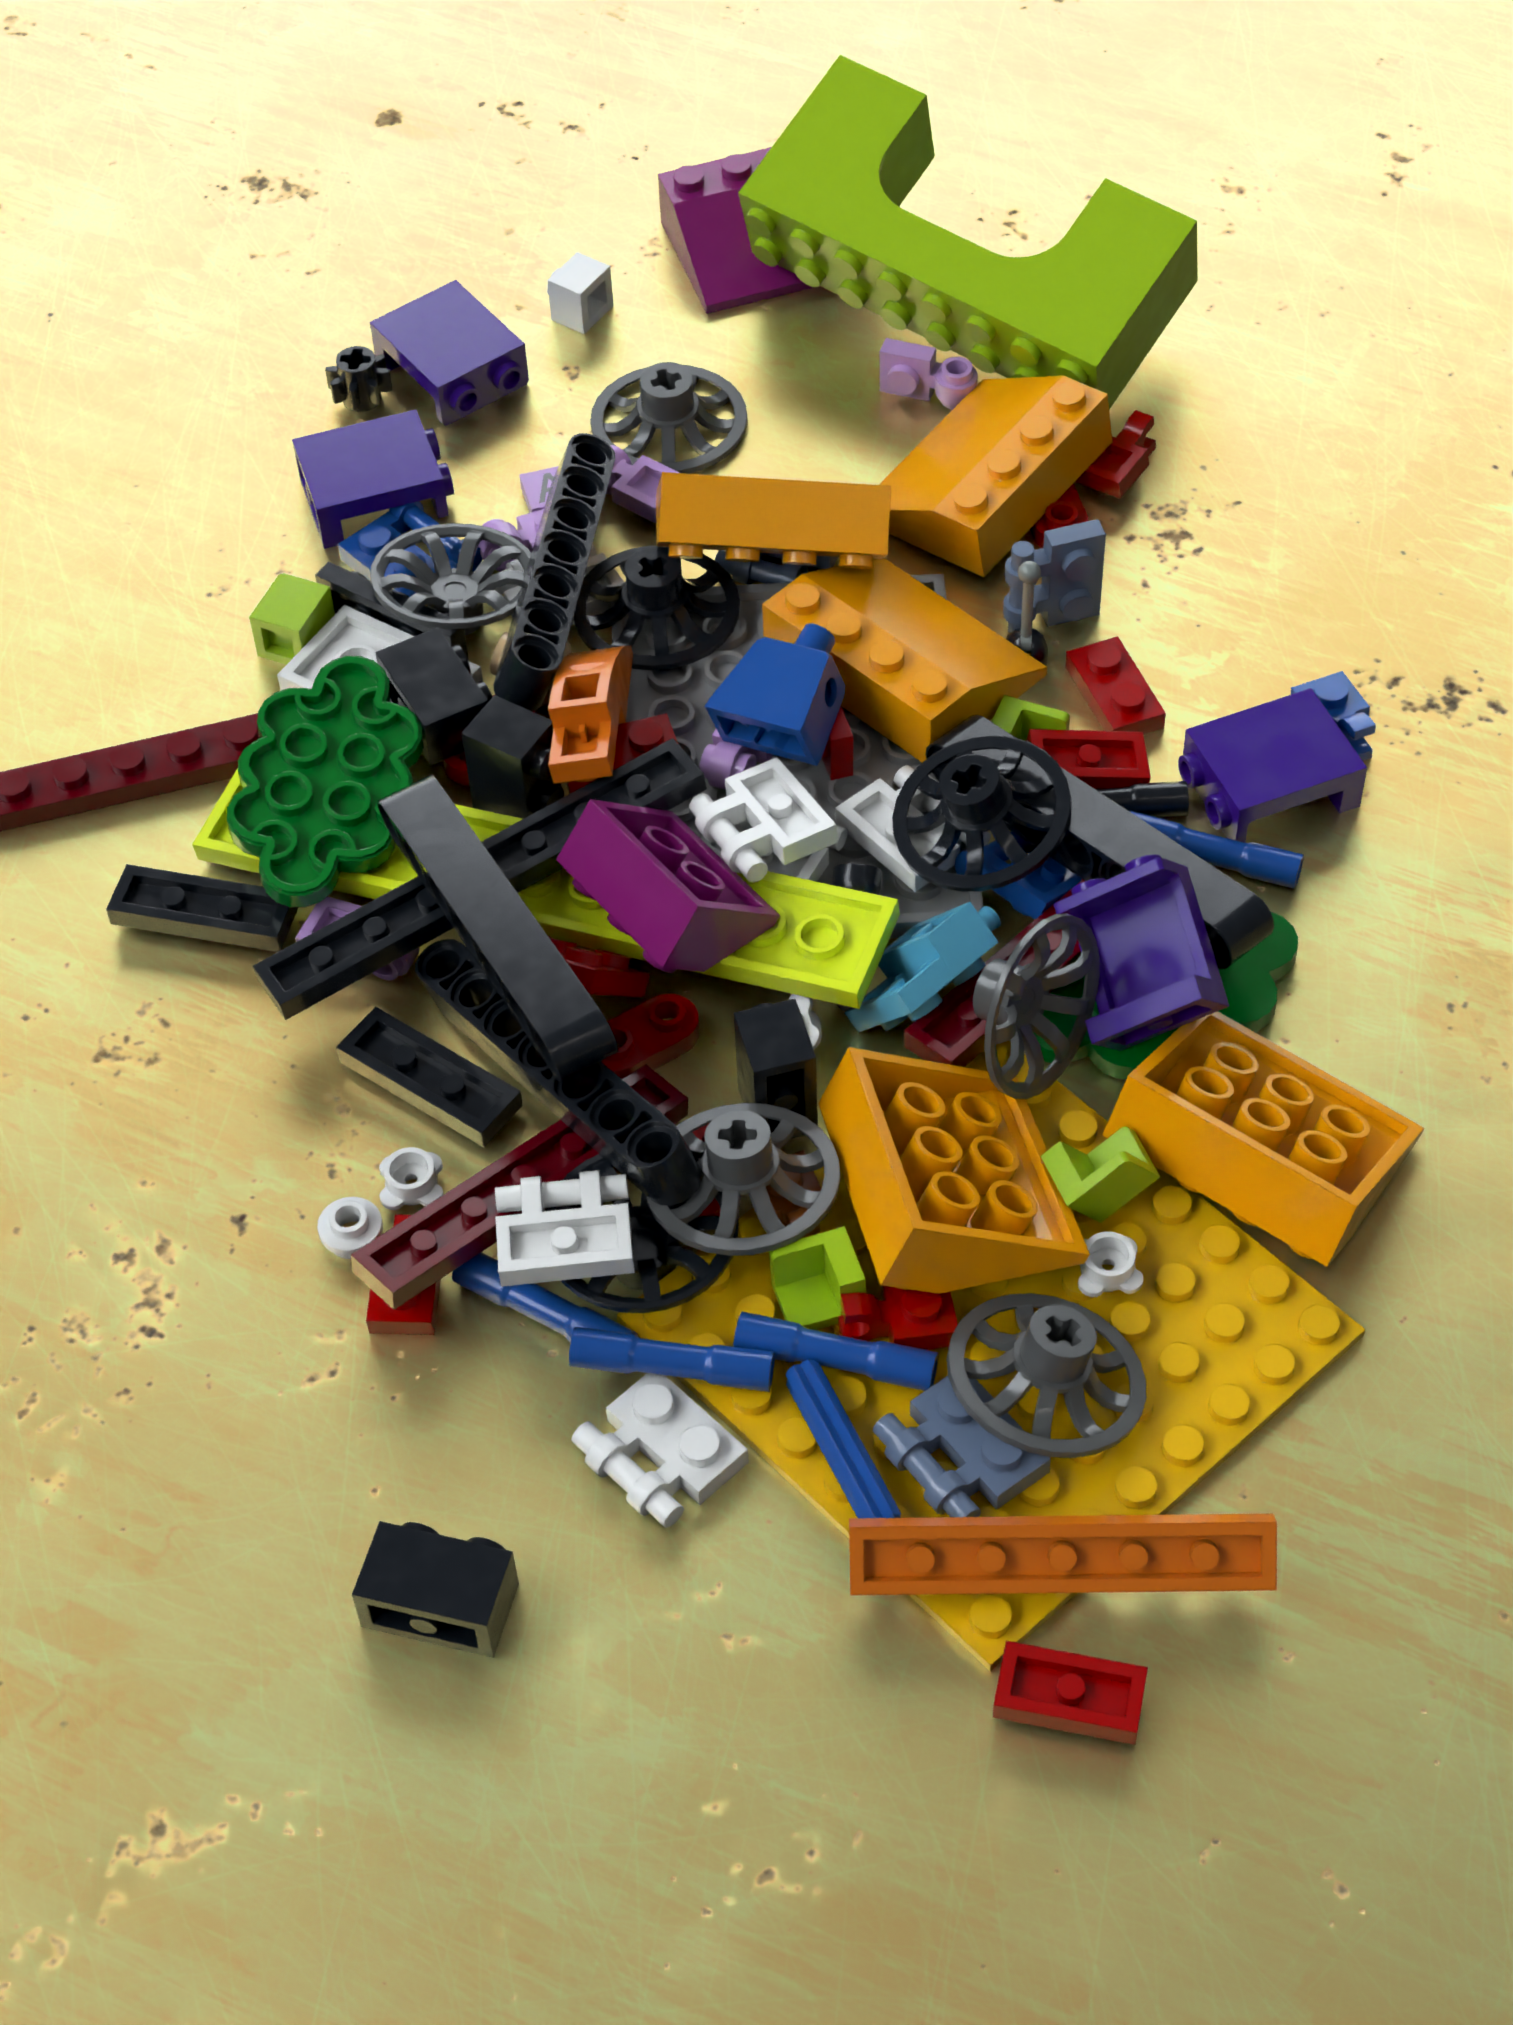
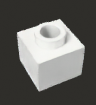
(580, 292)

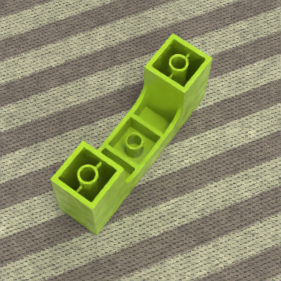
(833, 217)

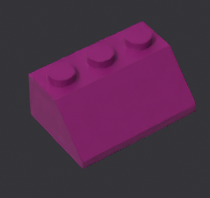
(663, 886)

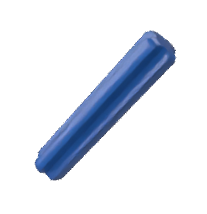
(840, 1442)

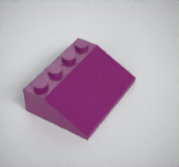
(710, 234)

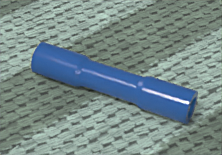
(1249, 859)
(531, 1300)
(877, 1360)
(714, 1364)

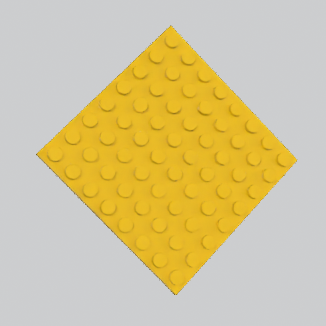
(1215, 1327)

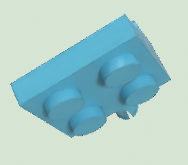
(925, 962)

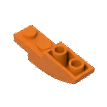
(585, 712)

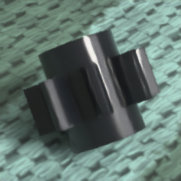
(358, 378)

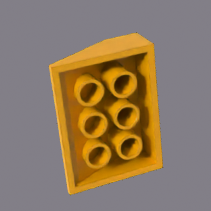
(996, 467)
(772, 517)
(903, 651)
(1264, 1133)
(945, 1174)

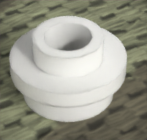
(347, 1240)

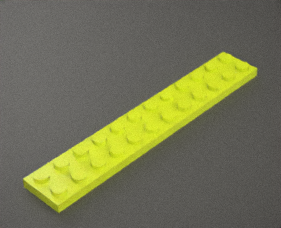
(817, 949)

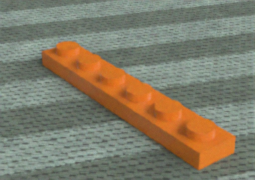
(1063, 1554)

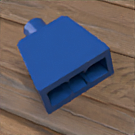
(782, 697)

